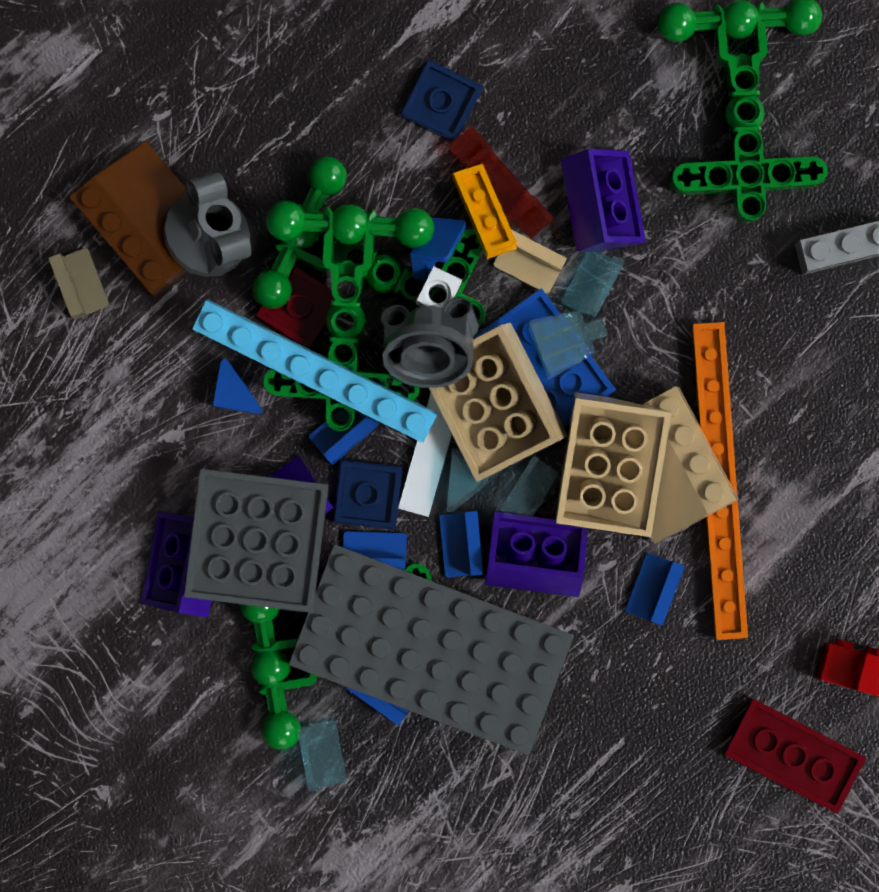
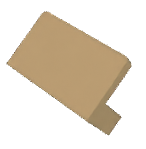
(531, 263)

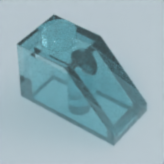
(461, 482)

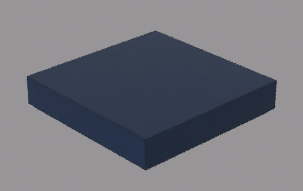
(441, 101)
(367, 494)

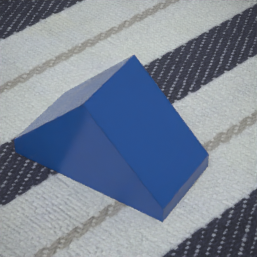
(233, 393)

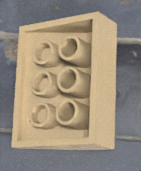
(499, 407)
(612, 465)
(691, 475)

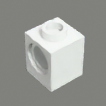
(441, 279)

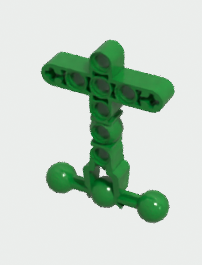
(741, 20)
(326, 178)
(349, 226)
(271, 669)

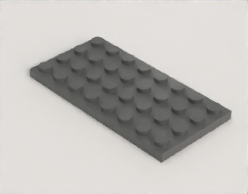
(431, 650)

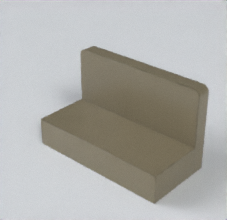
(79, 283)

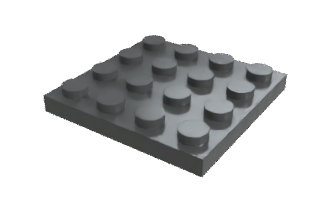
(256, 540)

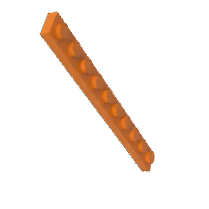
(723, 525)

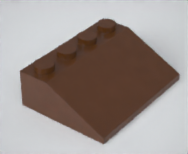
(129, 211)

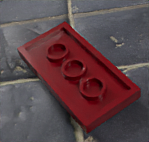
(794, 755)

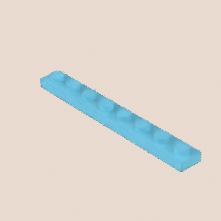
(314, 370)

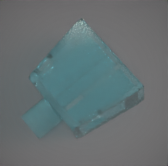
(564, 340)

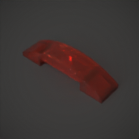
(513, 197)

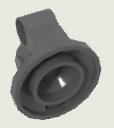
(193, 241)
(430, 343)

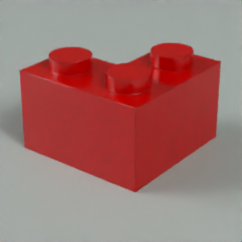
(850, 667)

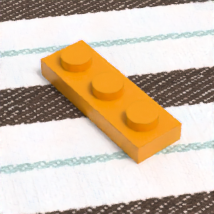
(484, 211)

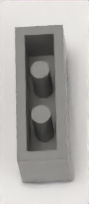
(838, 248)

